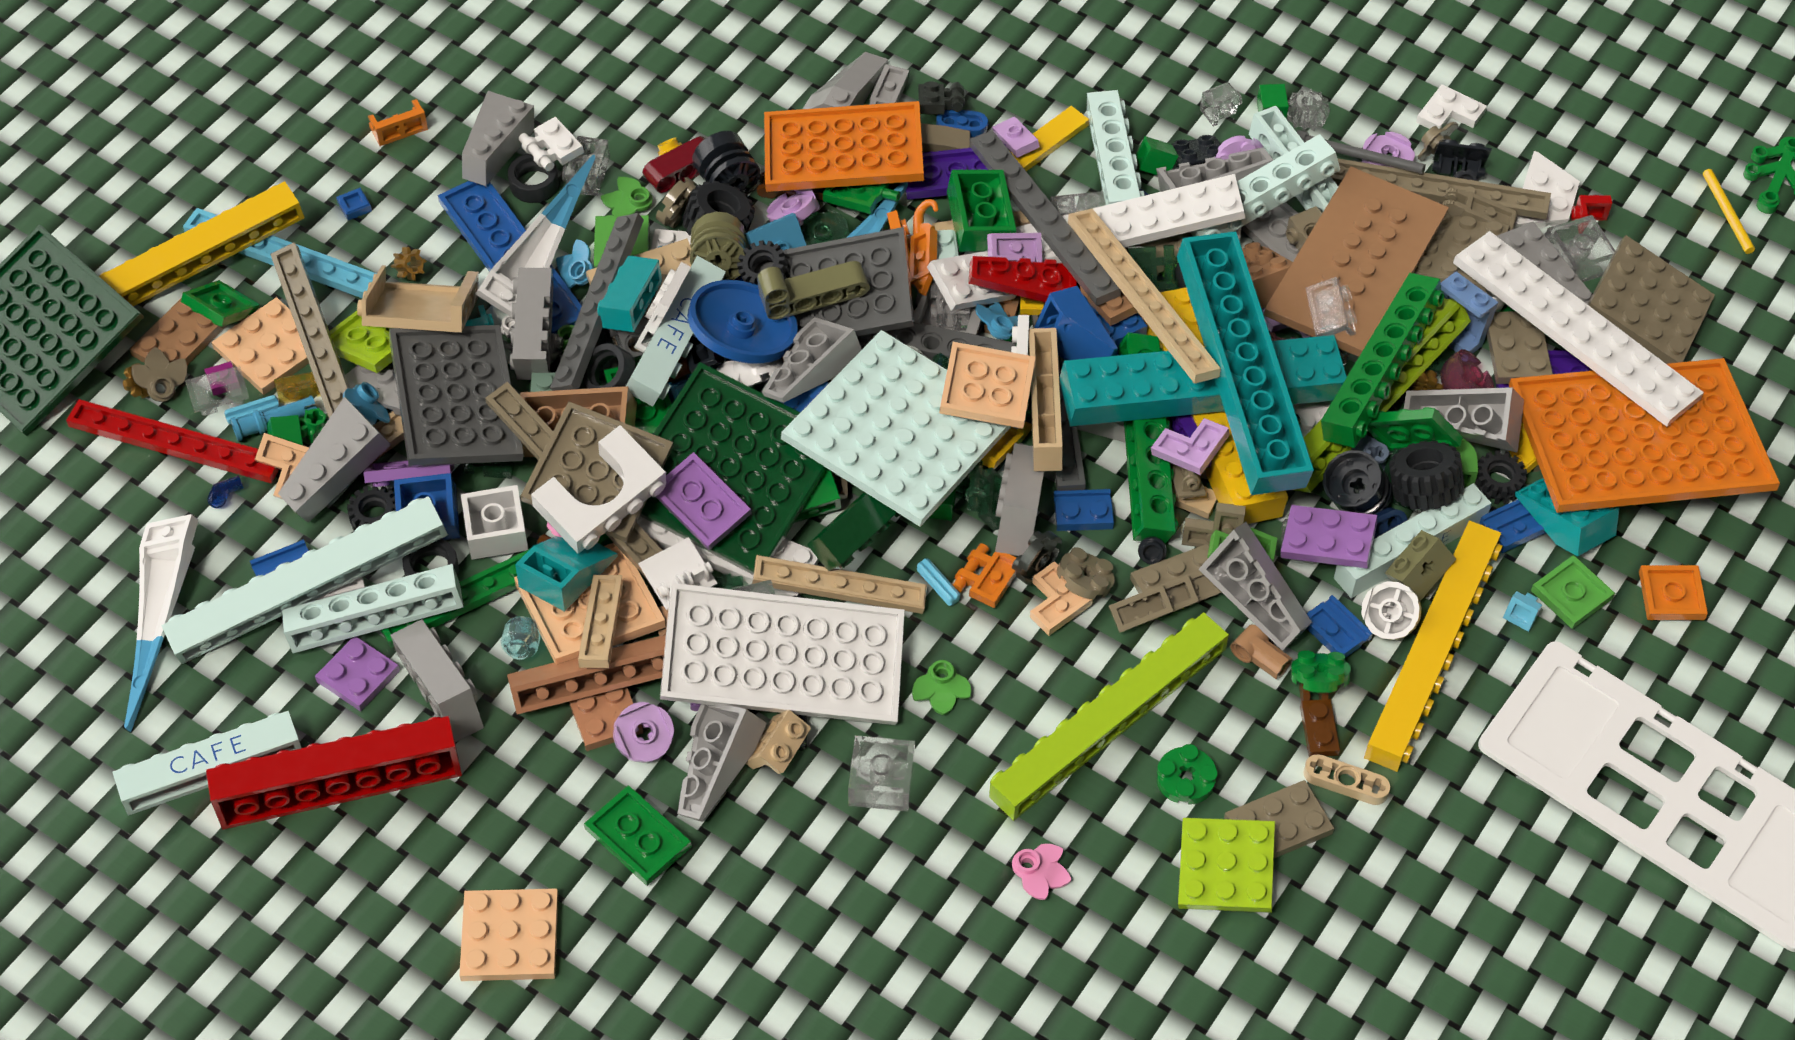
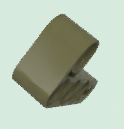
(810, 290)

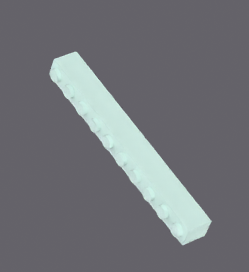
(304, 579)

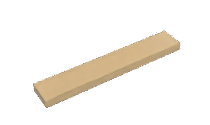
(840, 584)

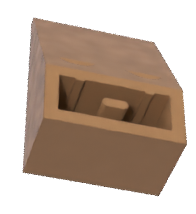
(1265, 269)

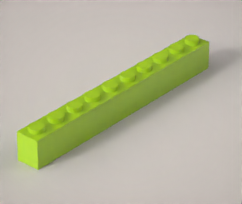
(1446, 325)
(1107, 716)

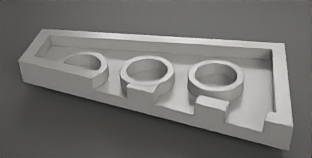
(382, 381)

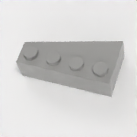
(495, 136)
(1239, 163)
(533, 322)
(1479, 415)
(333, 461)
(1256, 587)
(438, 677)

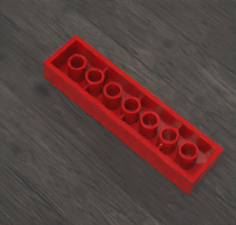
(333, 772)

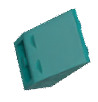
(1570, 530)
(560, 573)

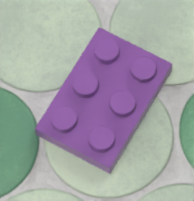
(381, 473)
(702, 501)
(1329, 536)

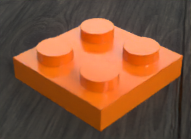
(1673, 592)

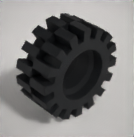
(760, 254)
(1506, 466)
(368, 500)

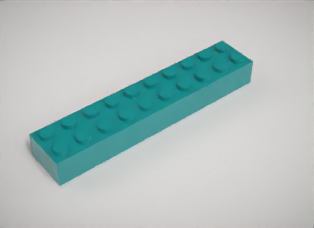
(1250, 373)
(1158, 386)

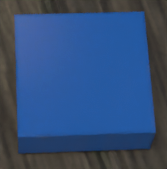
(354, 204)

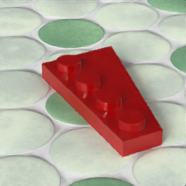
(1020, 277)

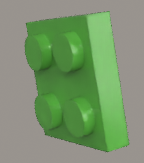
(1572, 592)

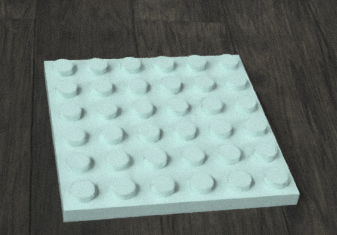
(886, 433)

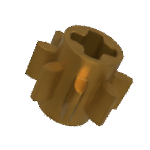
(415, 266)

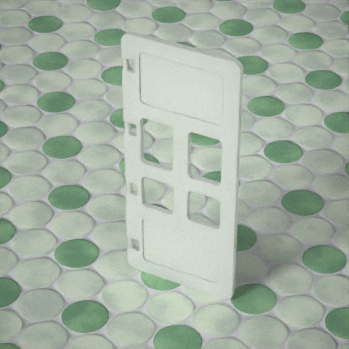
(1569, 726)

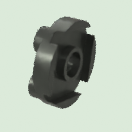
(1038, 555)

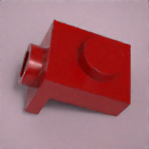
(1594, 205)

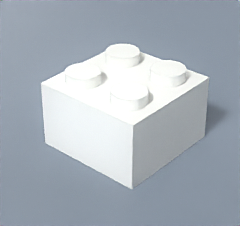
(494, 522)

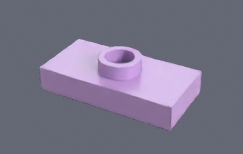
(1016, 136)

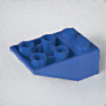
(1077, 326)

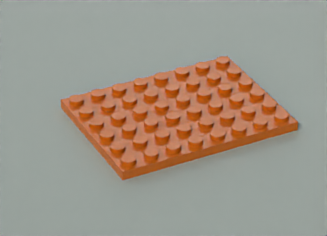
(1613, 453)

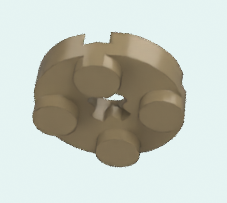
(676, 203)
(1098, 572)

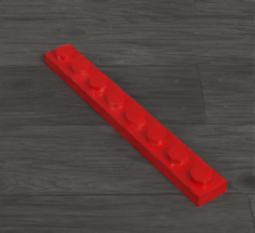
(169, 440)

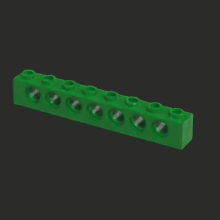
(1382, 360)
(1148, 475)

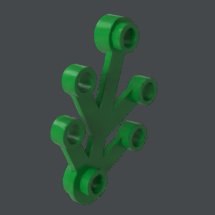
(1769, 199)

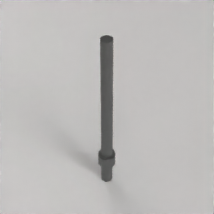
(1370, 155)

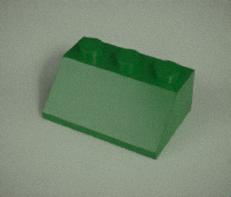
(979, 207)

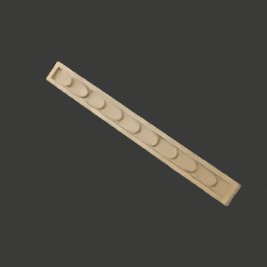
(1144, 296)

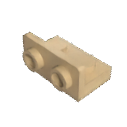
(779, 742)

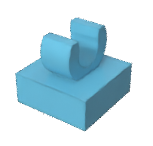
(1523, 610)

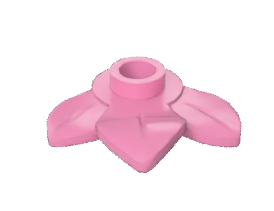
(1045, 871)

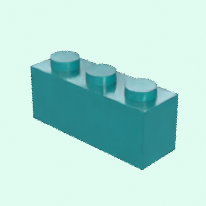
(630, 293)

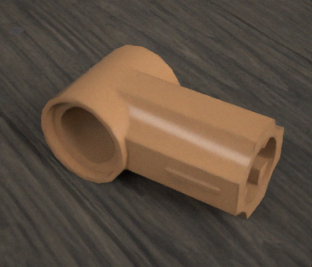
(1255, 647)

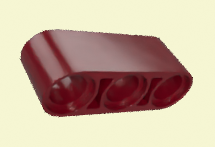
(672, 166)

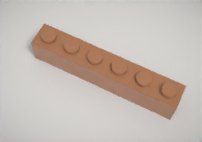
(567, 682)

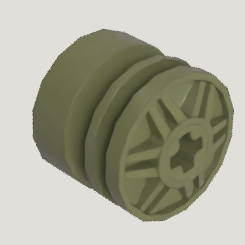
(719, 240)

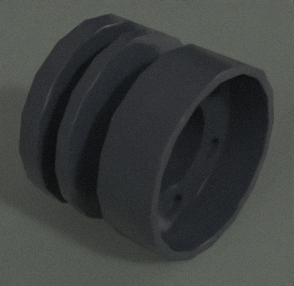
(727, 160)
(1352, 472)

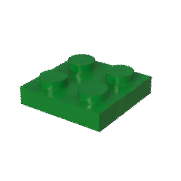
(219, 303)

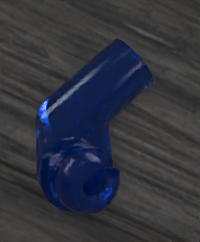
(221, 491)

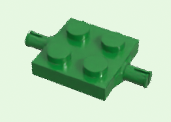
(861, 197)

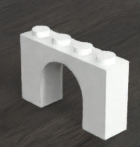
(583, 523)

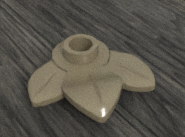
(1432, 138)
(159, 371)

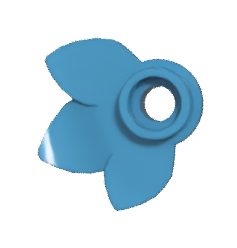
(574, 266)
(997, 321)
(365, 398)

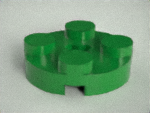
(1320, 671)
(1185, 790)

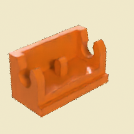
(399, 125)

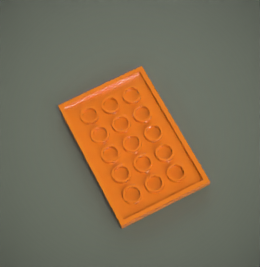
(843, 146)

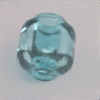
(520, 637)

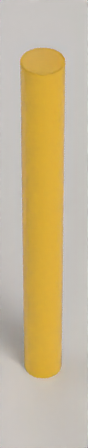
(1728, 211)

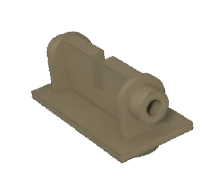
(1186, 482)

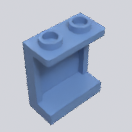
(1479, 309)

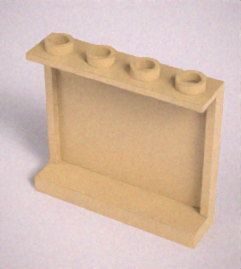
(418, 304)

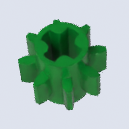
(312, 423)

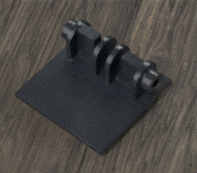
(1196, 150)
(1451, 152)

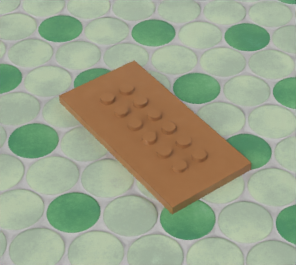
(1367, 240)

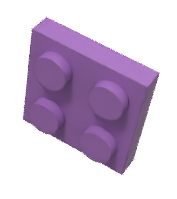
(357, 673)

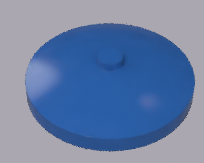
(734, 324)

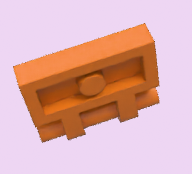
(993, 579)

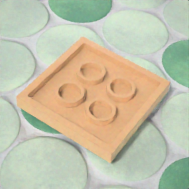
(264, 346)
(987, 385)
(509, 935)

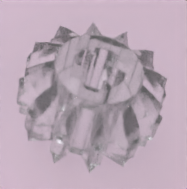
(1308, 109)

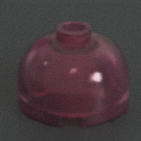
(1462, 372)

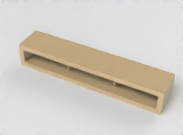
(1045, 400)

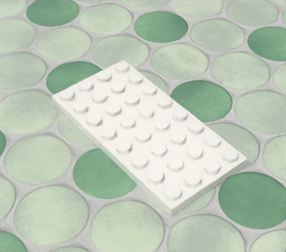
(782, 654)

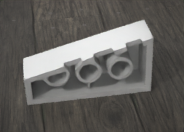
(1018, 501)

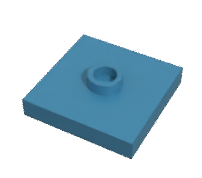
(783, 231)

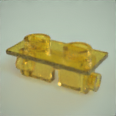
(296, 387)

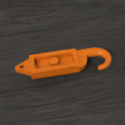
(922, 247)

